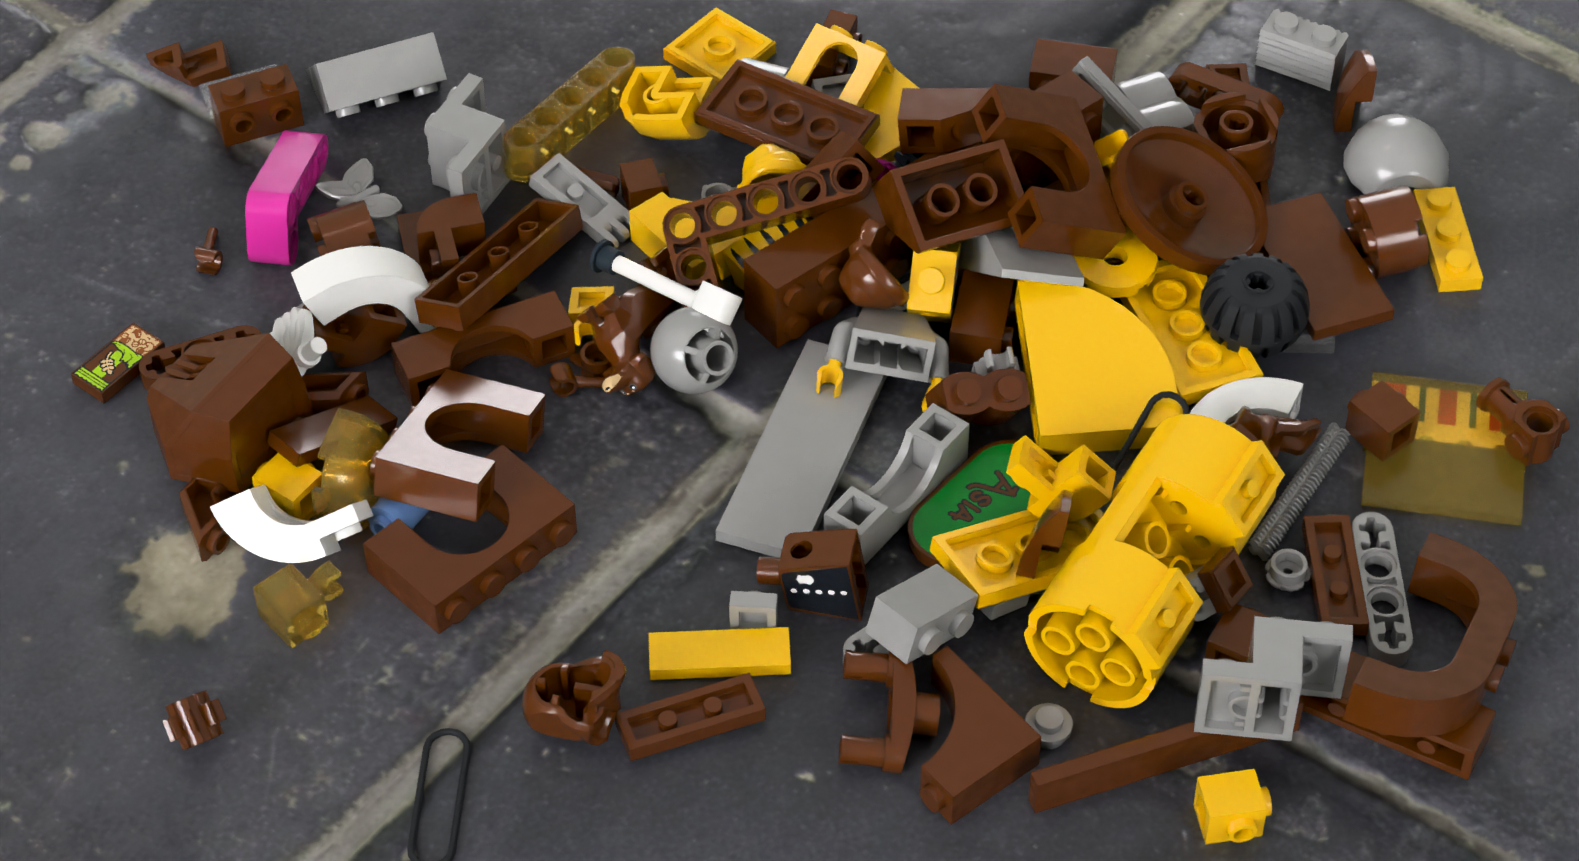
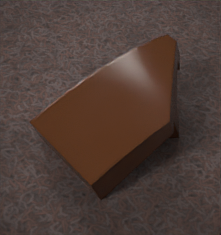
(195, 66)

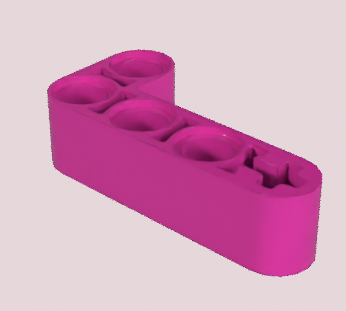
(281, 194)

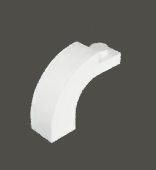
(359, 278)

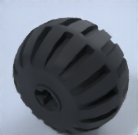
(1255, 304)

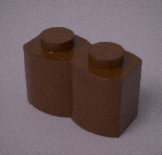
(980, 398)

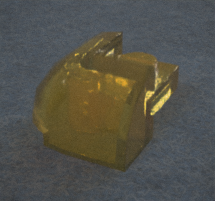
(347, 458)

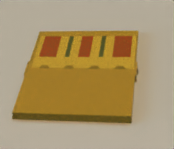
(1454, 462)

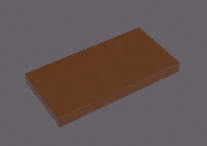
(778, 111)
(1337, 278)

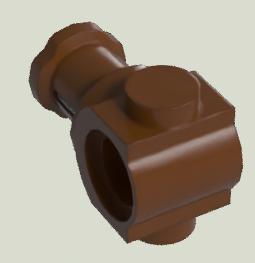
(1530, 426)

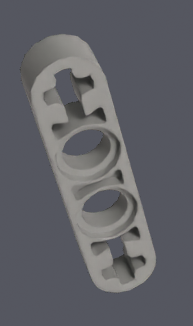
(1383, 588)

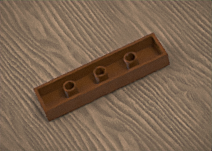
(498, 264)

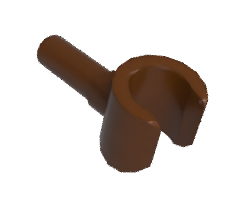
(209, 259)
(566, 383)

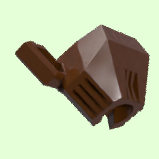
(217, 415)

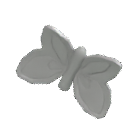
(356, 188)

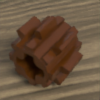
(194, 720)

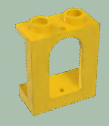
(871, 61)

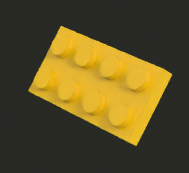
(1174, 317)
(989, 555)

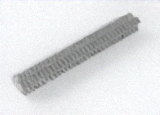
(1298, 491)

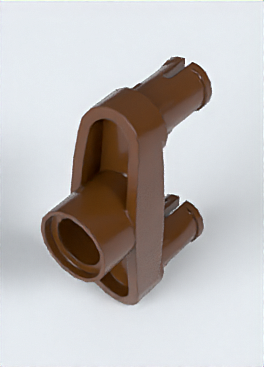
(907, 712)

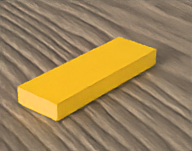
(719, 653)

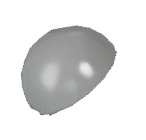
(1396, 153)

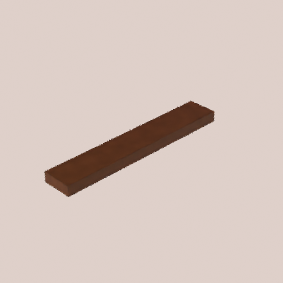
(1131, 763)

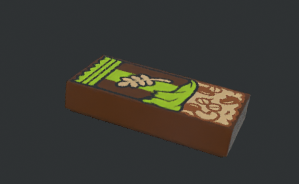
(115, 363)

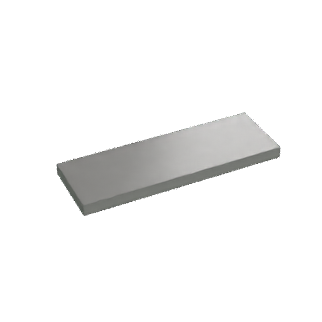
(799, 456)

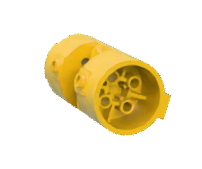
(1124, 593)

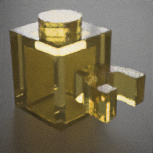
(296, 604)

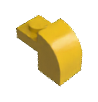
(1046, 478)

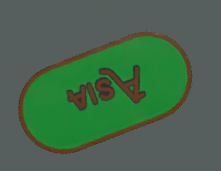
(969, 496)

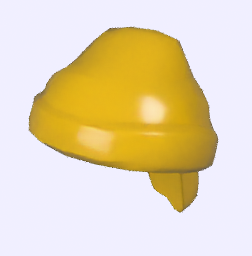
(767, 163)

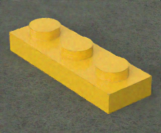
(1449, 240)

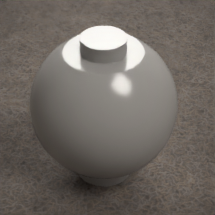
(690, 356)

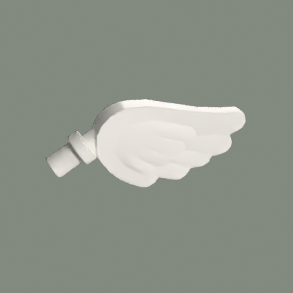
(296, 336)

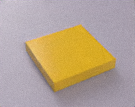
(715, 44)

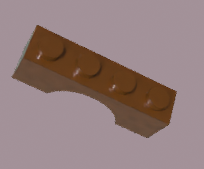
(529, 329)

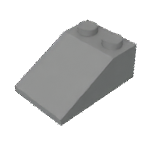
(1002, 257)

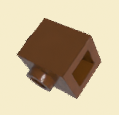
(1382, 420)

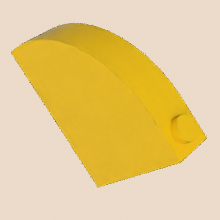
(1089, 369)

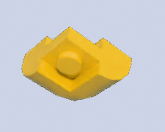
(663, 104)

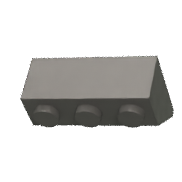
(378, 75)

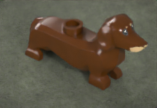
(622, 322)

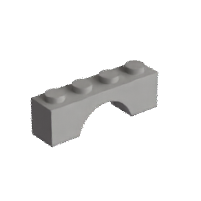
(927, 457)

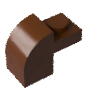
(449, 231)
(361, 333)

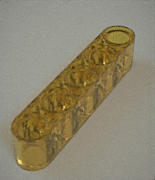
(567, 113)

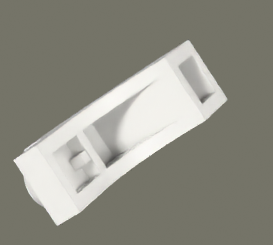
(1261, 394)
(273, 534)

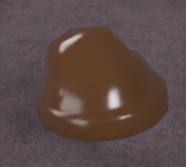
(866, 278)

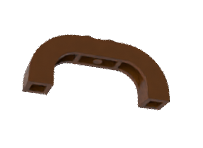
(1447, 698)

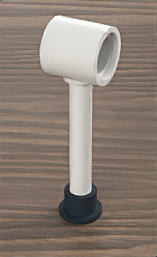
(707, 299)

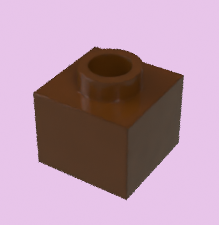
(641, 182)

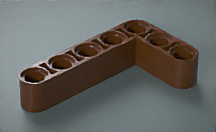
(749, 220)

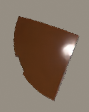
(1354, 87)
(1046, 534)

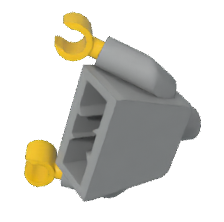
(887, 345)

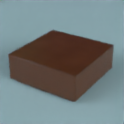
(1225, 579)

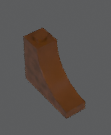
(985, 745)

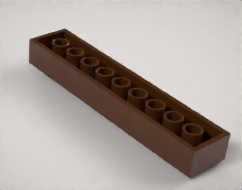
(797, 276)

